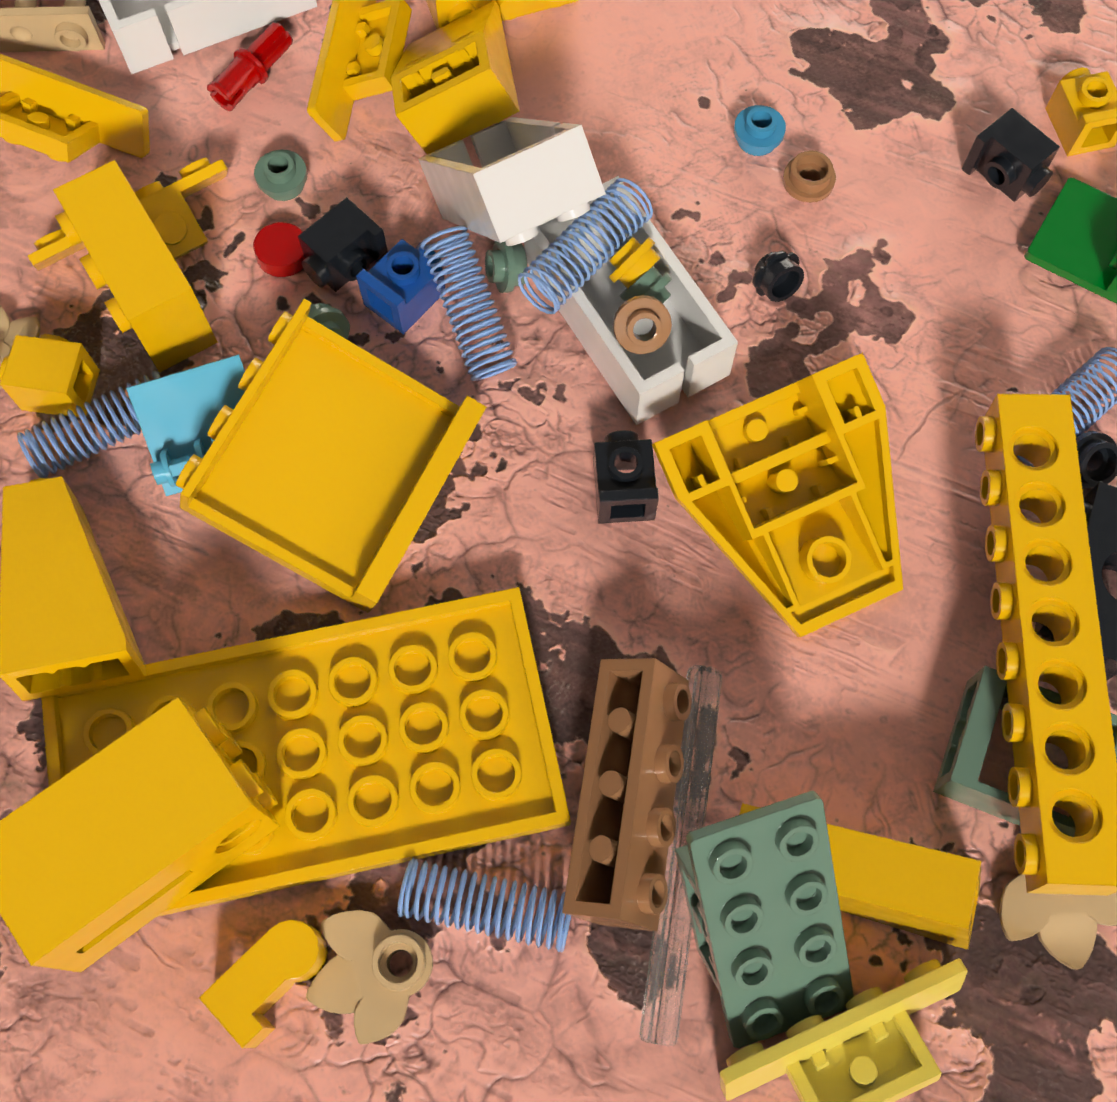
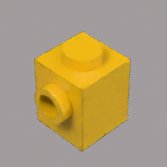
(48, 374)

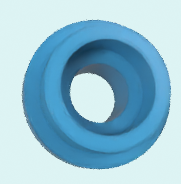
(759, 140)

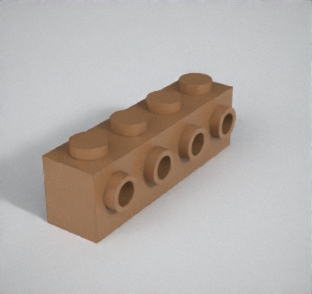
(628, 795)

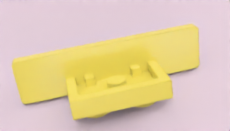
(859, 1054)

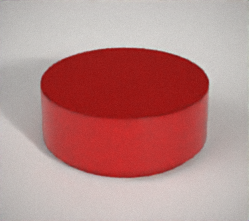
(279, 249)

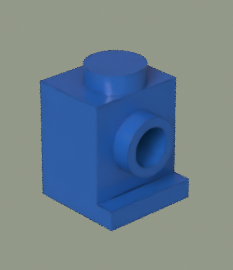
(400, 286)

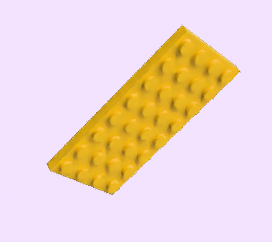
(367, 732)

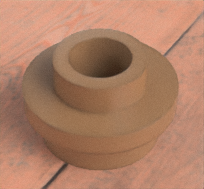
(811, 166)
(634, 310)

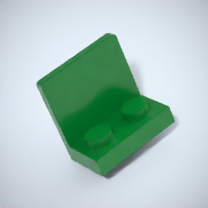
(1080, 239)

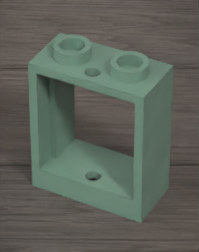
(969, 743)

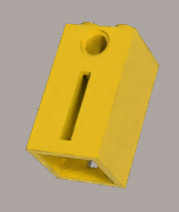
(127, 836)

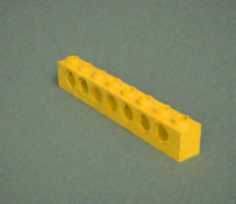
(1044, 433)

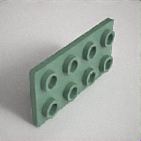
(768, 916)

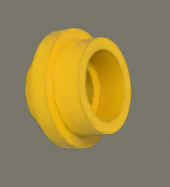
(633, 261)

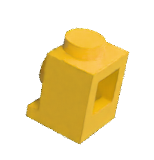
(1084, 111)

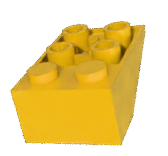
(455, 80)

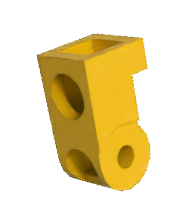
(262, 976)

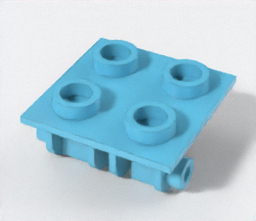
(179, 412)

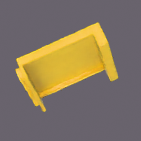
(327, 459)

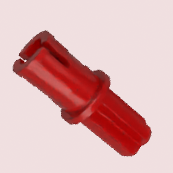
(249, 67)

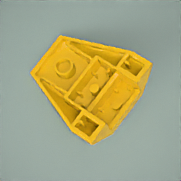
(798, 494)

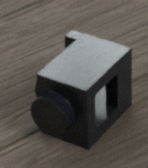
(1012, 156)
(341, 245)
(619, 494)

